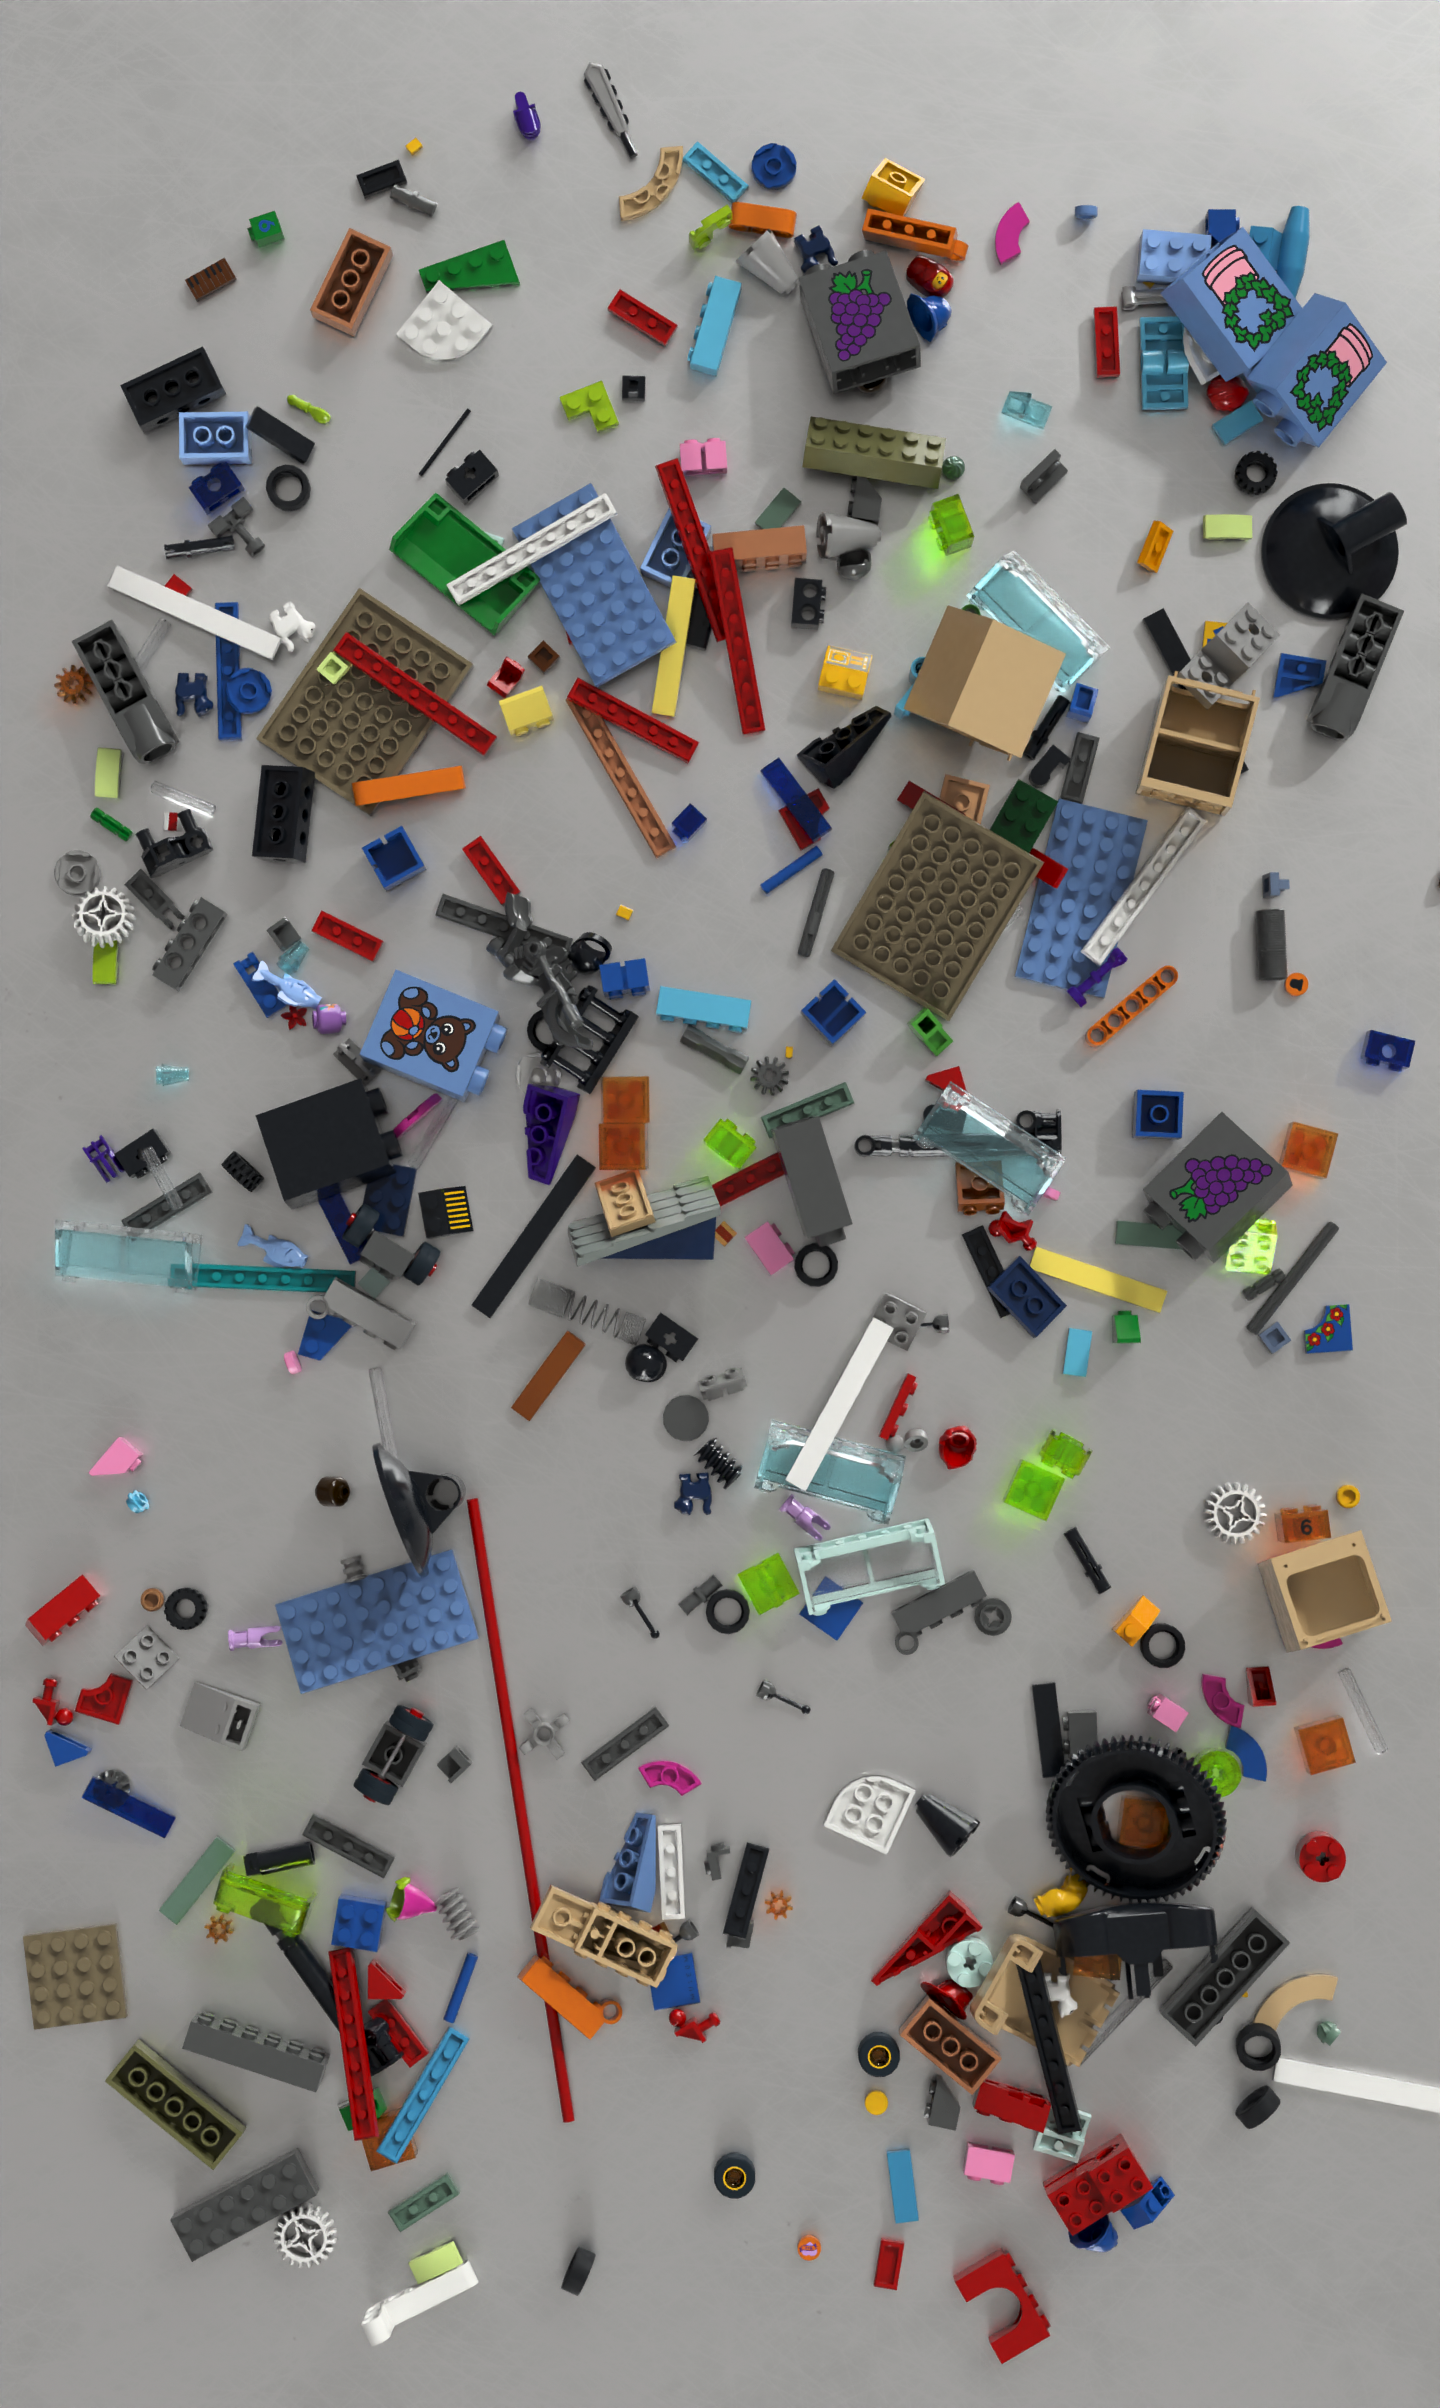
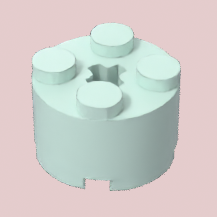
(963, 1973)

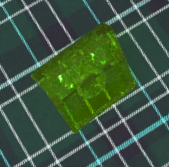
(768, 1583)

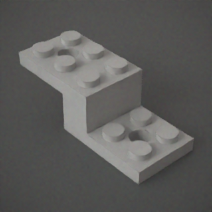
(1229, 653)

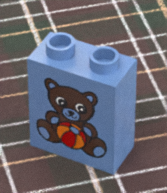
(433, 1037)

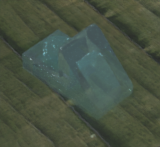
(1028, 410)

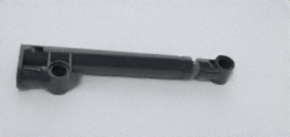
(884, 1145)
(379, 2046)

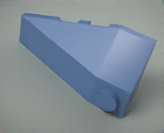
(634, 1873)

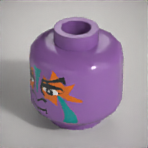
(328, 1019)

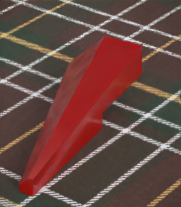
(943, 1926)

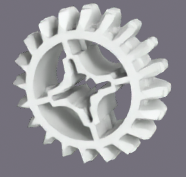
(121, 920)
(1230, 1523)
(301, 2226)

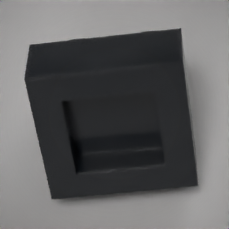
(633, 388)

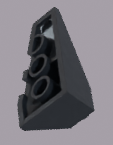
(839, 754)

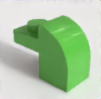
(930, 1031)

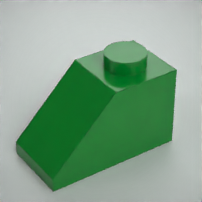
(1125, 1328)

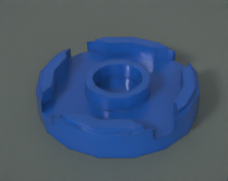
(773, 166)
(248, 691)

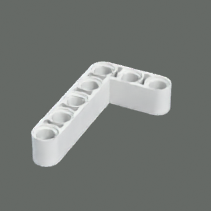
(383, 2316)

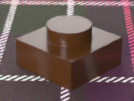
(543, 657)

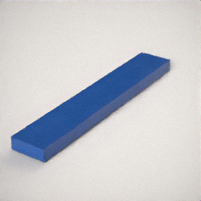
(226, 664)

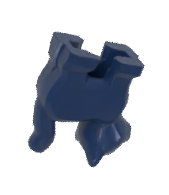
(815, 248)
(192, 691)
(694, 1490)

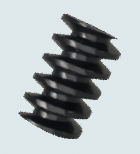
(719, 1462)

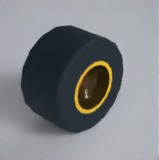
(880, 2062)
(731, 2183)

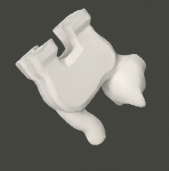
(290, 623)
(1061, 1992)

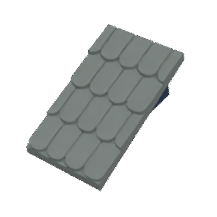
(681, 1230)

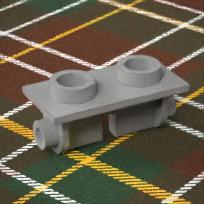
(349, 1055)
(712, 1385)

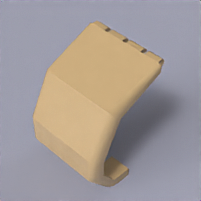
(1003, 2006)

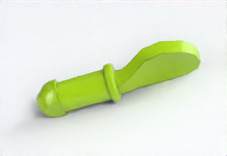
(317, 413)

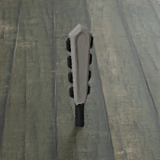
(605, 94)

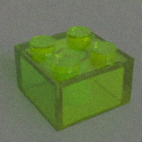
(951, 525)
(730, 1144)
(1033, 1489)

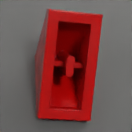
(941, 1079)
(1260, 1687)
(381, 1984)

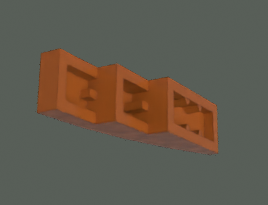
(548, 1375)

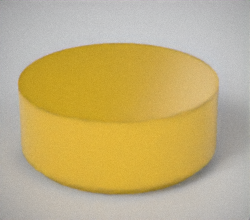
(1347, 1496)
(876, 2102)

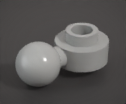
(914, 1440)

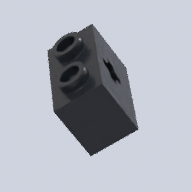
(468, 488)
(130, 1154)
(665, 1325)

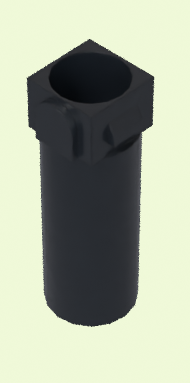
(279, 1859)

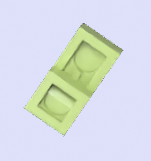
(1227, 526)
(334, 667)
(107, 772)
(435, 2262)

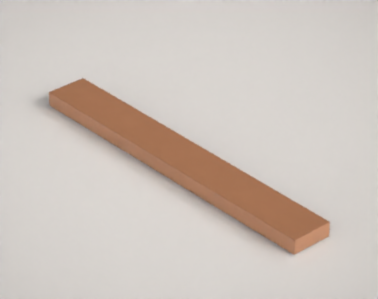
(624, 780)

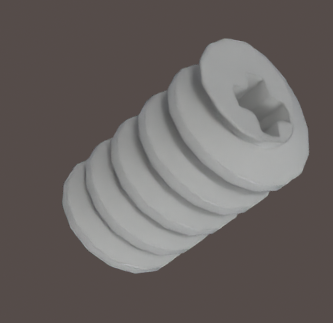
(456, 1915)

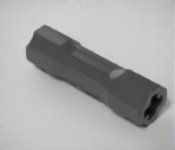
(716, 1050)

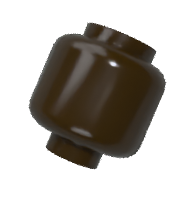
(332, 1491)

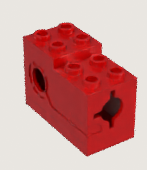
(1097, 2185)

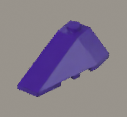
(548, 1122)

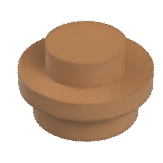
(152, 1599)

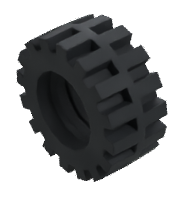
(1262, 460)
(242, 1171)
(200, 1608)

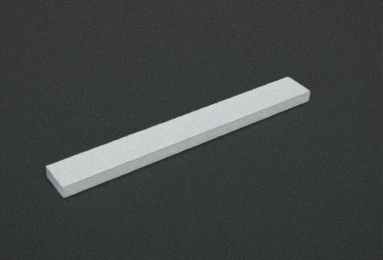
(531, 549)
(194, 612)
(1143, 886)
(839, 1404)
(1357, 2084)

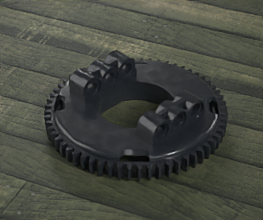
(1084, 1836)

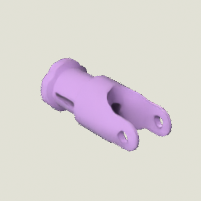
(804, 1516)
(252, 1638)

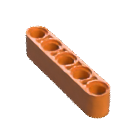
(408, 785)
(1141, 1001)

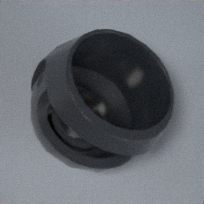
(585, 958)
(645, 1363)

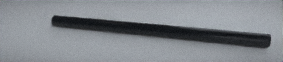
(445, 441)

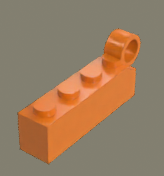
(913, 235)
(565, 1999)

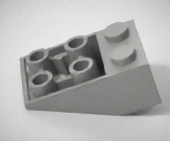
(220, 1716)

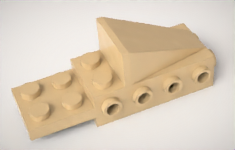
(606, 1936)

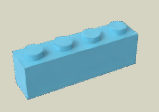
(715, 325)
(703, 1008)

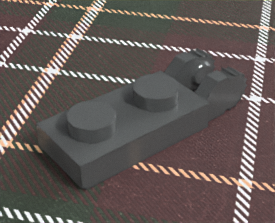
(152, 897)

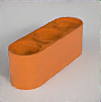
(760, 218)

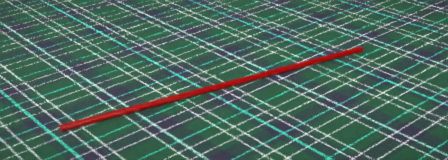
(517, 1791)

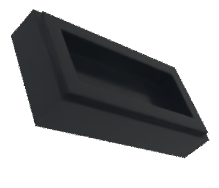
(381, 179)

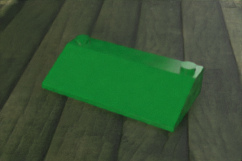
(446, 545)

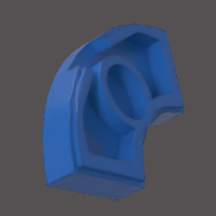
(1249, 1753)

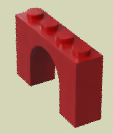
(998, 2272)

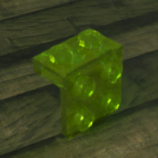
(1254, 1249)

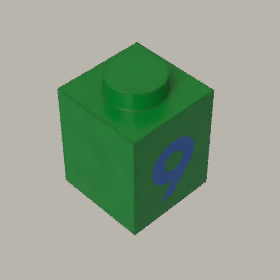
(265, 229)

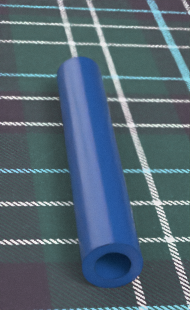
(791, 869)
(460, 1987)

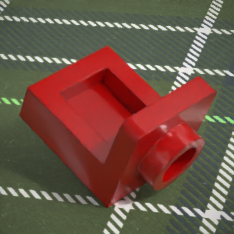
(506, 677)

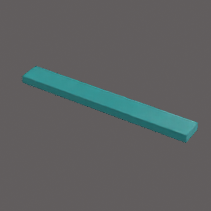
(271, 1278)

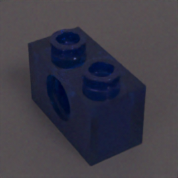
(212, 500)
(1401, 1050)

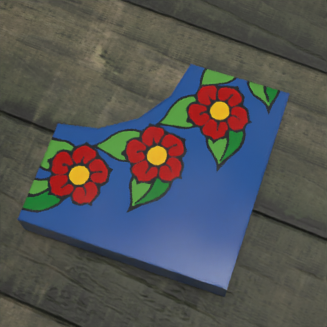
(1332, 1332)

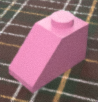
(118, 1459)

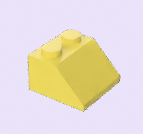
(526, 711)

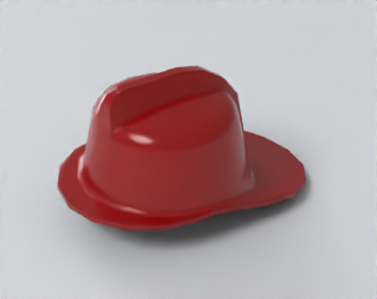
(950, 1995)

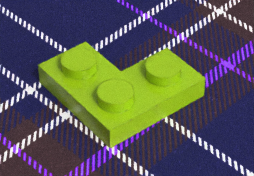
(591, 400)

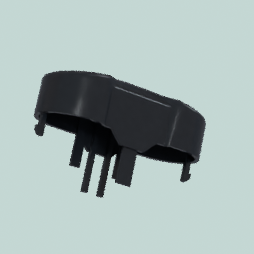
(1136, 1934)

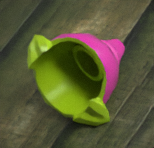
(408, 1901)

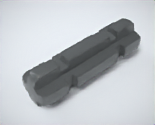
(1264, 1284)

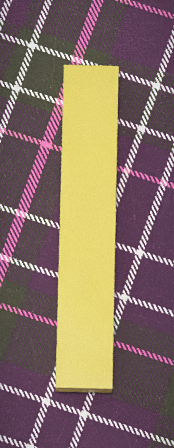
(672, 657)
(1098, 1279)

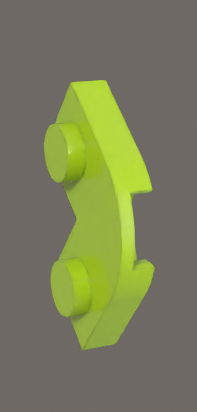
(704, 234)

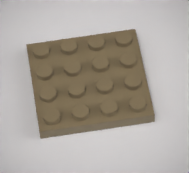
(75, 1976)

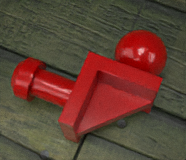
(1013, 1230)
(49, 1706)
(692, 2028)

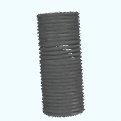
(1272, 941)

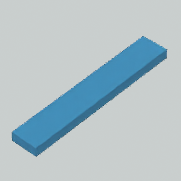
(422, 2095)

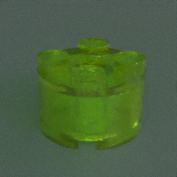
(1064, 1453)
(1230, 1771)

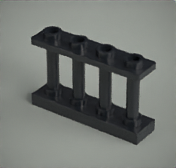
(599, 1059)

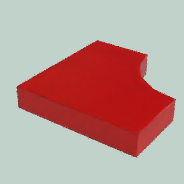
(799, 835)
(107, 1700)

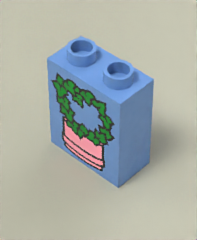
(1233, 304)
(1315, 371)

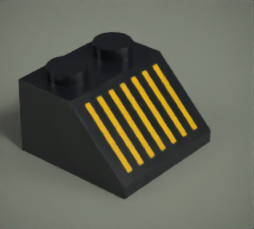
(445, 1212)

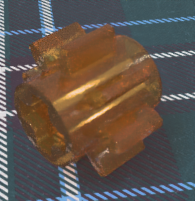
(782, 1911)
(224, 1925)

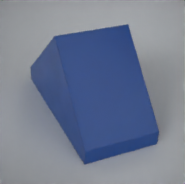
(1082, 703)
(64, 1748)

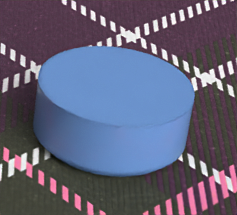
(1086, 212)

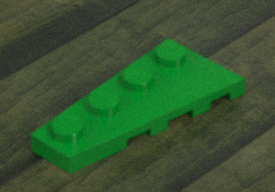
(474, 269)

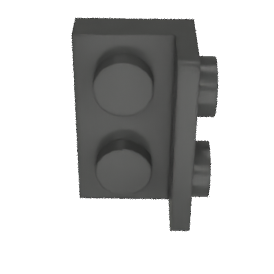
(1043, 476)

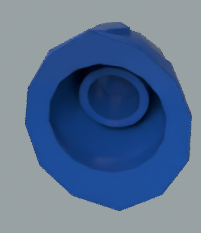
(928, 314)
(1096, 2237)

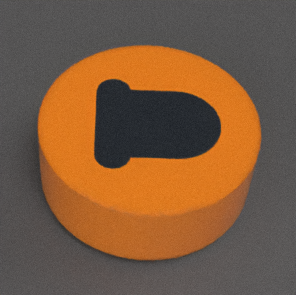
(1296, 984)

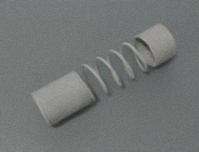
(556, 1300)

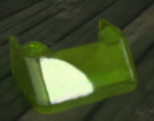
(263, 1902)

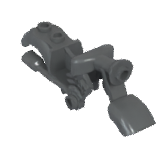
(544, 968)

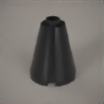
(946, 1823)

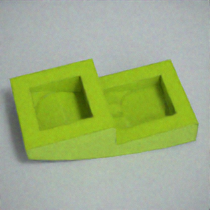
(105, 964)

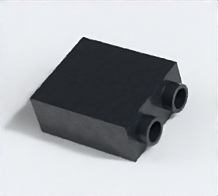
(328, 1143)

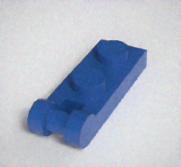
(263, 991)

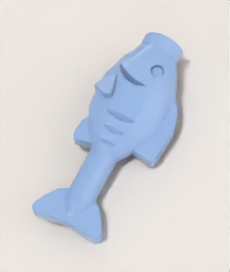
(292, 991)
(279, 1251)

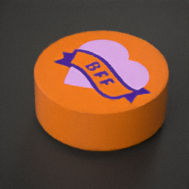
(809, 2247)

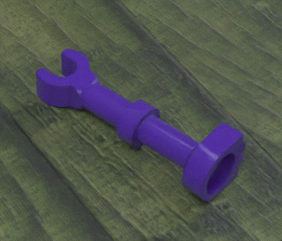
(1115, 959)

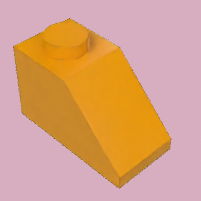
(1136, 1621)

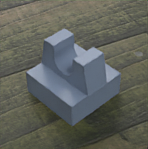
(1273, 885)

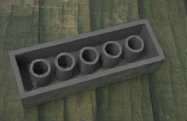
(1219, 1985)
(256, 2051)
(244, 2204)

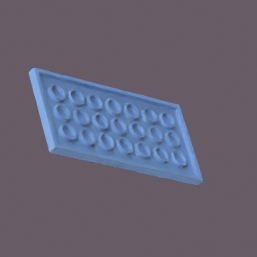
(598, 594)
(1101, 862)
(376, 1622)

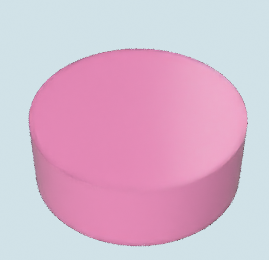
(1052, 1194)
(292, 1362)

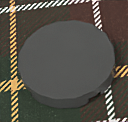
(685, 1418)

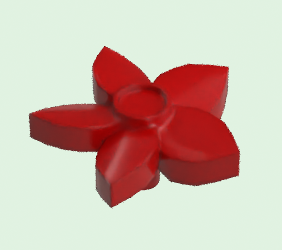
(295, 1016)

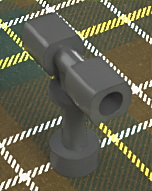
(234, 522)

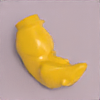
(1062, 1900)

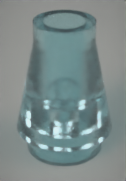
(291, 959)
(171, 1074)

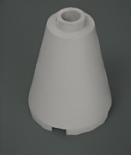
(769, 263)
(844, 534)

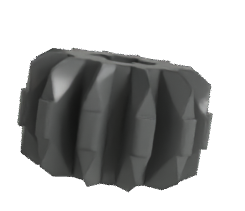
(762, 1072)

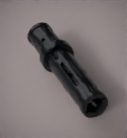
(199, 547)
(1041, 735)
(1102, 1584)

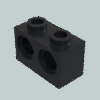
(802, 603)

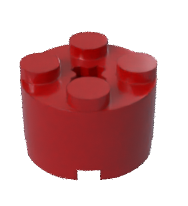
(1330, 1866)

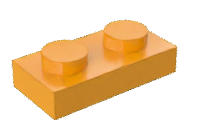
(1155, 546)

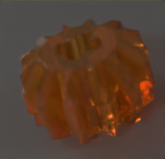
(68, 679)

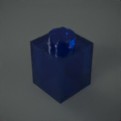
(688, 823)

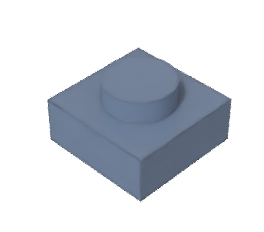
(1274, 1337)

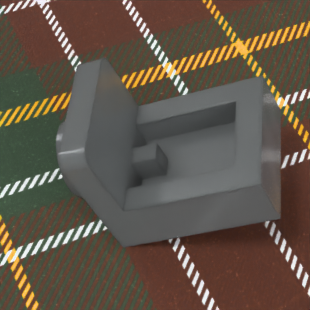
(407, 1670)
(712, 1865)

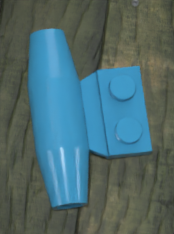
(1288, 250)

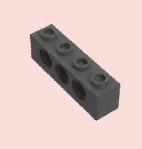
(189, 957)

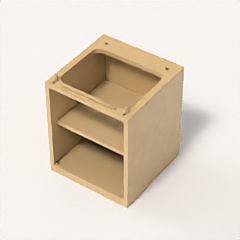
(984, 681)
(1196, 751)
(1324, 1592)

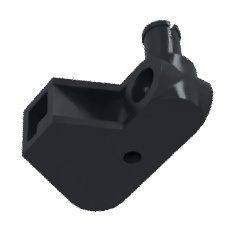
(180, 847)

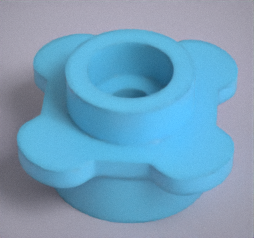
(137, 1502)

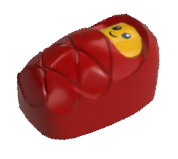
(929, 277)

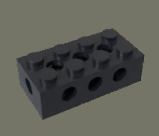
(160, 381)
(283, 813)

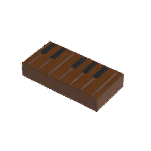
(210, 279)

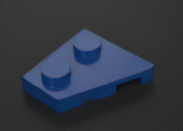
(1297, 673)
(322, 1335)

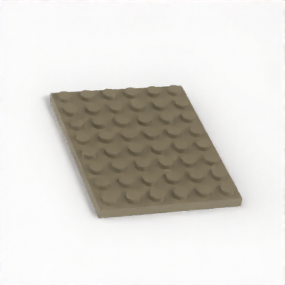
(358, 725)
(937, 906)

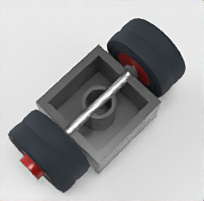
(386, 1254)
(393, 1754)

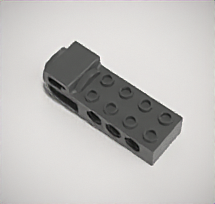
(1354, 668)
(126, 693)

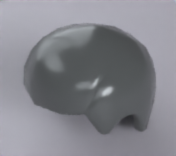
(854, 564)

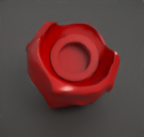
(1227, 395)
(957, 1447)

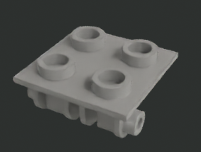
(902, 1317)
(146, 1657)

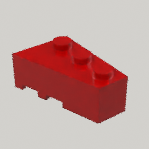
(63, 1610)
(1012, 2104)

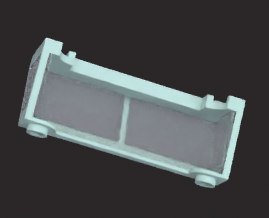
(869, 1564)

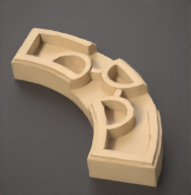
(658, 189)
(1293, 1993)

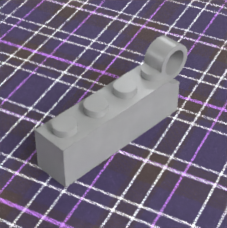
(364, 1311)

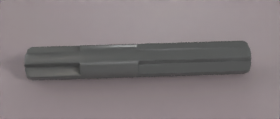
(816, 912)

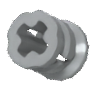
(353, 1569)

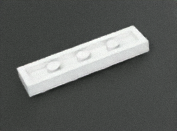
(671, 1871)

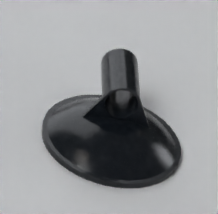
(1330, 548)
(412, 1504)

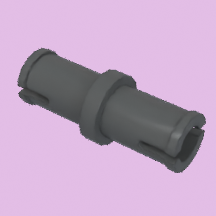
(413, 200)
(700, 1594)

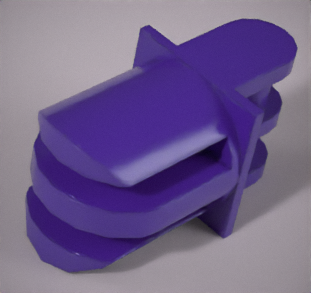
(526, 117)
(102, 1157)

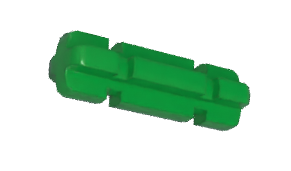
(111, 824)

